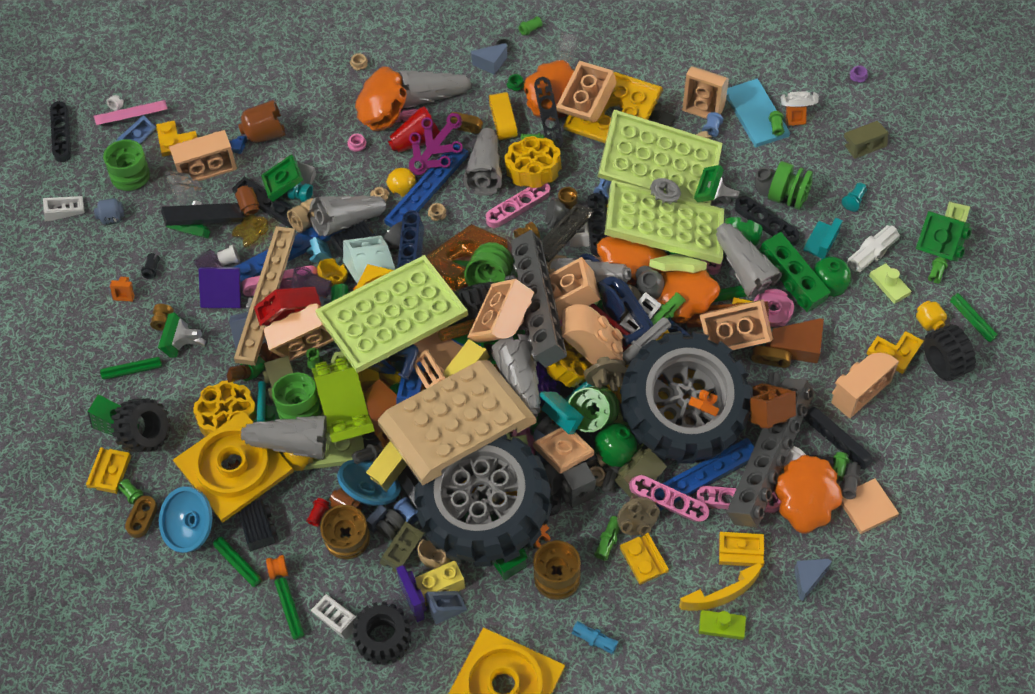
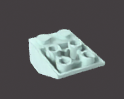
(365, 251)

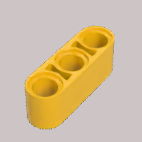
(503, 116)

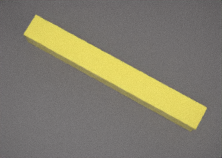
(389, 462)

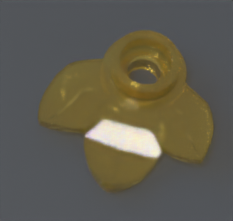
(251, 229)

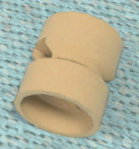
(300, 216)

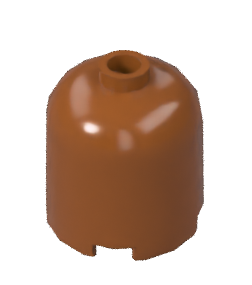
(262, 122)

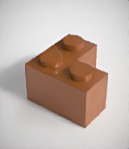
(771, 405)

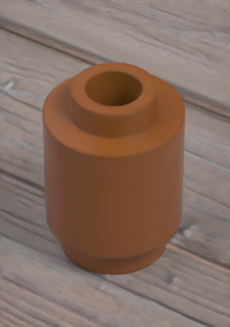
(247, 200)
(340, 497)

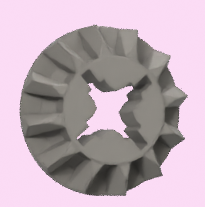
(672, 190)

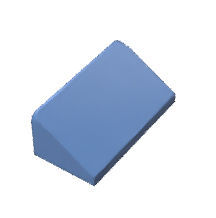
(139, 130)

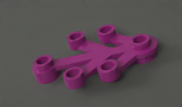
(433, 146)

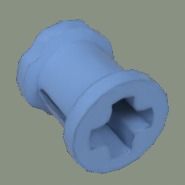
(713, 121)
(603, 188)
(406, 510)

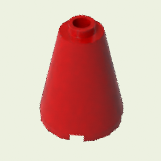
(400, 138)

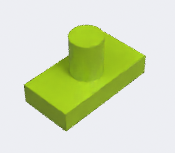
(722, 624)

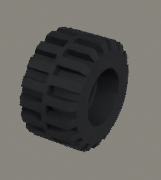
(473, 298)
(949, 352)
(155, 425)
(378, 616)

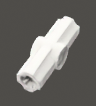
(873, 248)

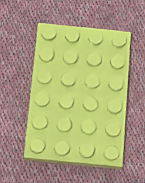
(646, 150)
(677, 228)
(391, 313)

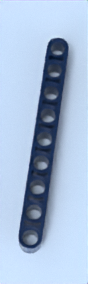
(409, 250)

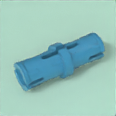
(594, 637)

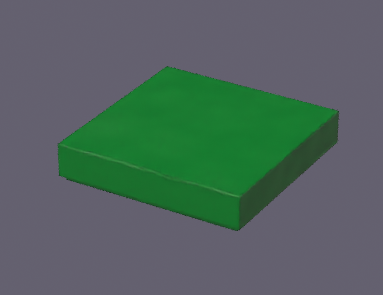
(282, 177)

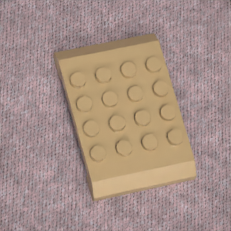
(454, 419)

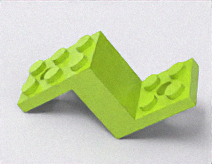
(342, 399)

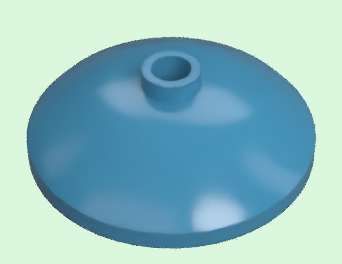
(360, 487)
(185, 519)

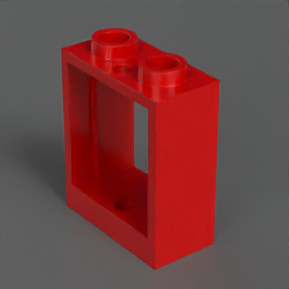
(284, 303)

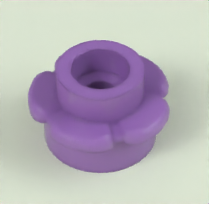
(858, 74)

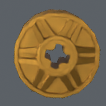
(345, 520)
(557, 558)

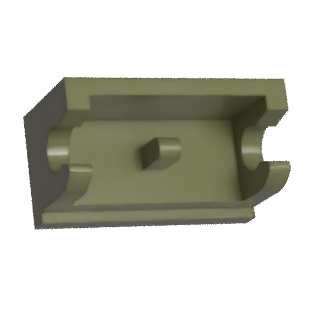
(866, 139)
(401, 546)

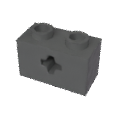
(578, 485)

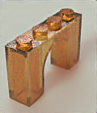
(460, 246)

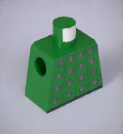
(101, 414)

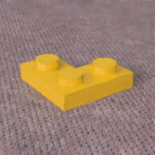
(168, 136)
(903, 351)

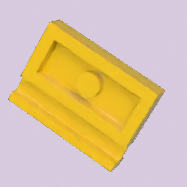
(108, 470)
(741, 549)
(644, 558)

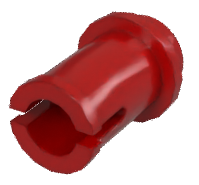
(318, 511)

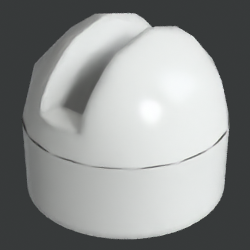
(114, 102)

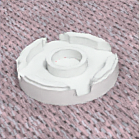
(799, 99)

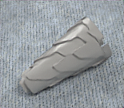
(430, 86)
(484, 167)
(342, 212)
(751, 268)
(600, 269)
(519, 369)
(298, 436)

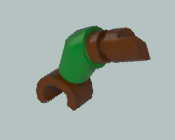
(250, 372)

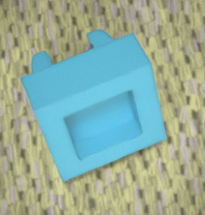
(319, 249)

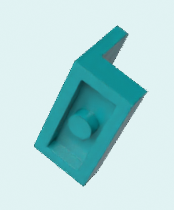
(823, 238)
(561, 411)

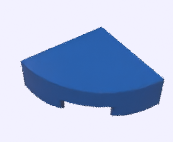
(238, 144)

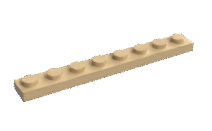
(269, 280)

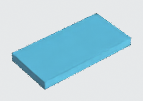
(753, 109)

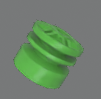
(126, 165)
(790, 185)
(489, 264)
(296, 396)
(594, 420)

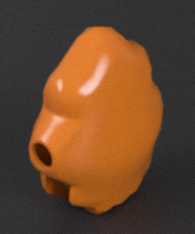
(559, 74)
(381, 99)
(628, 253)
(696, 288)
(808, 493)

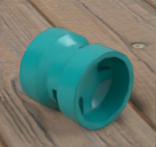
(301, 192)

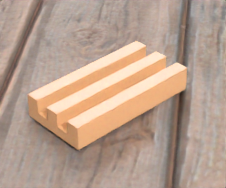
(420, 357)

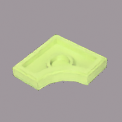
(677, 263)

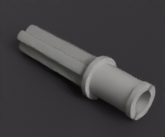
(653, 333)

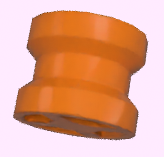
(277, 567)

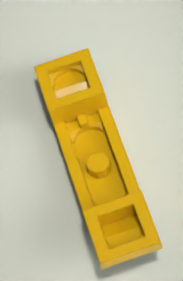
(697, 601)

